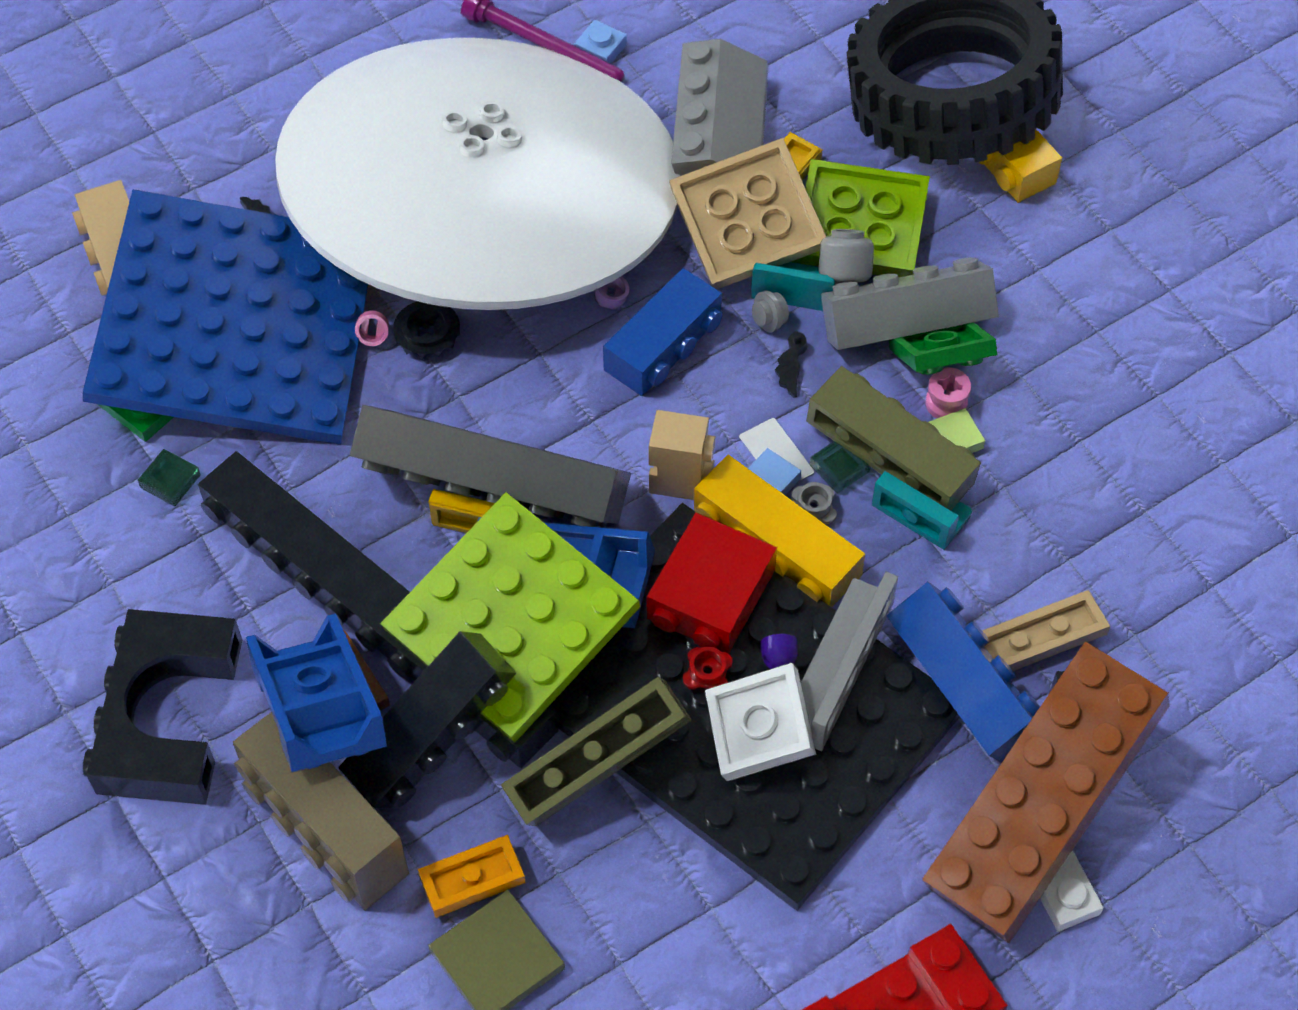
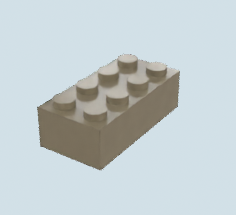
(325, 814)

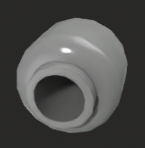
(846, 256)

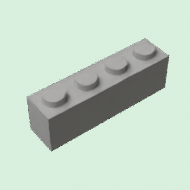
(909, 304)

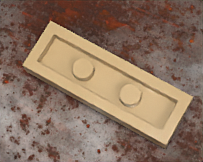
(1047, 631)

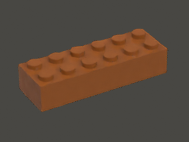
(1047, 791)

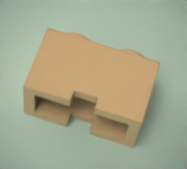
(679, 454)

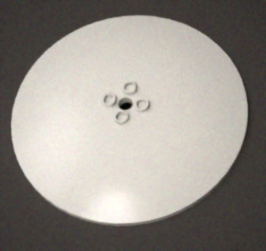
(408, 197)

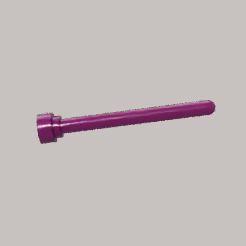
(486, 11)

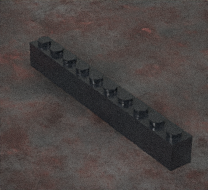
(336, 575)

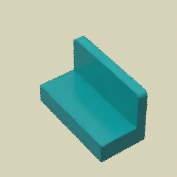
(796, 282)
(919, 511)

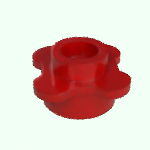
(704, 658)

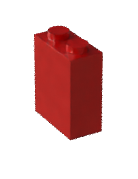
(711, 583)

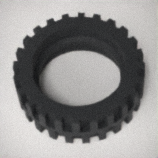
(955, 120)

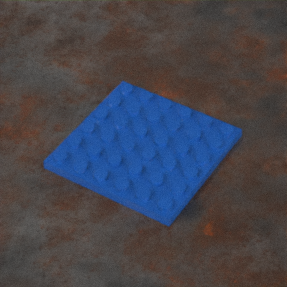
(226, 321)

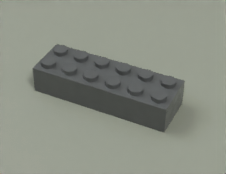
(489, 464)

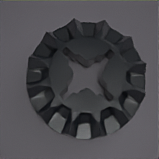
(426, 315)

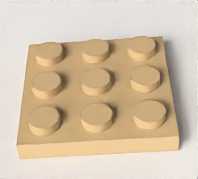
(748, 213)

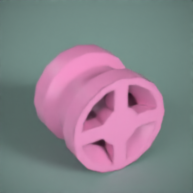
(956, 396)

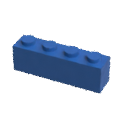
(964, 669)

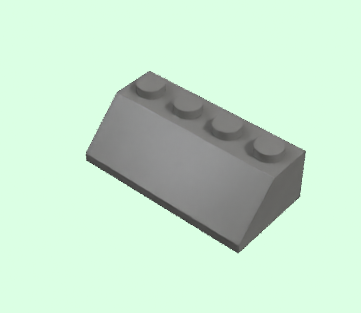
(718, 104)

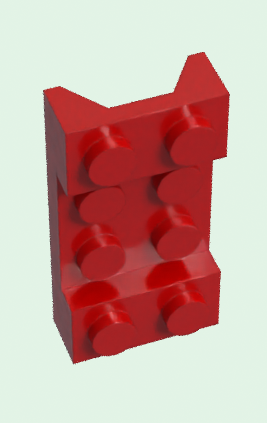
(932, 976)

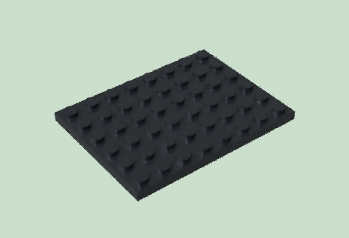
(787, 820)

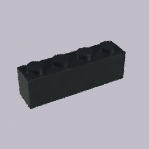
(430, 719)

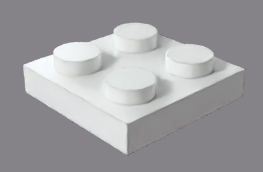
(760, 722)

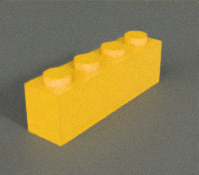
(806, 547)

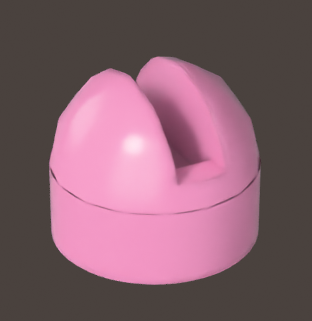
(382, 328)

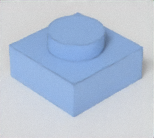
(602, 41)

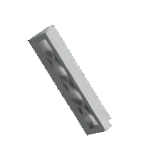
(844, 652)

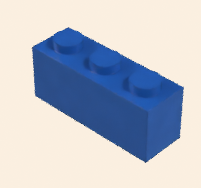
(663, 332)

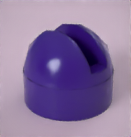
(779, 650)

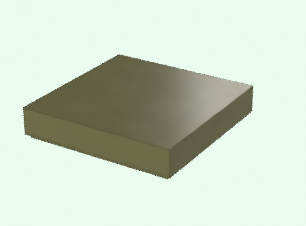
(496, 955)

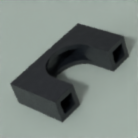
(149, 651)

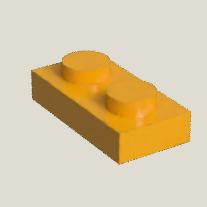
(471, 876)

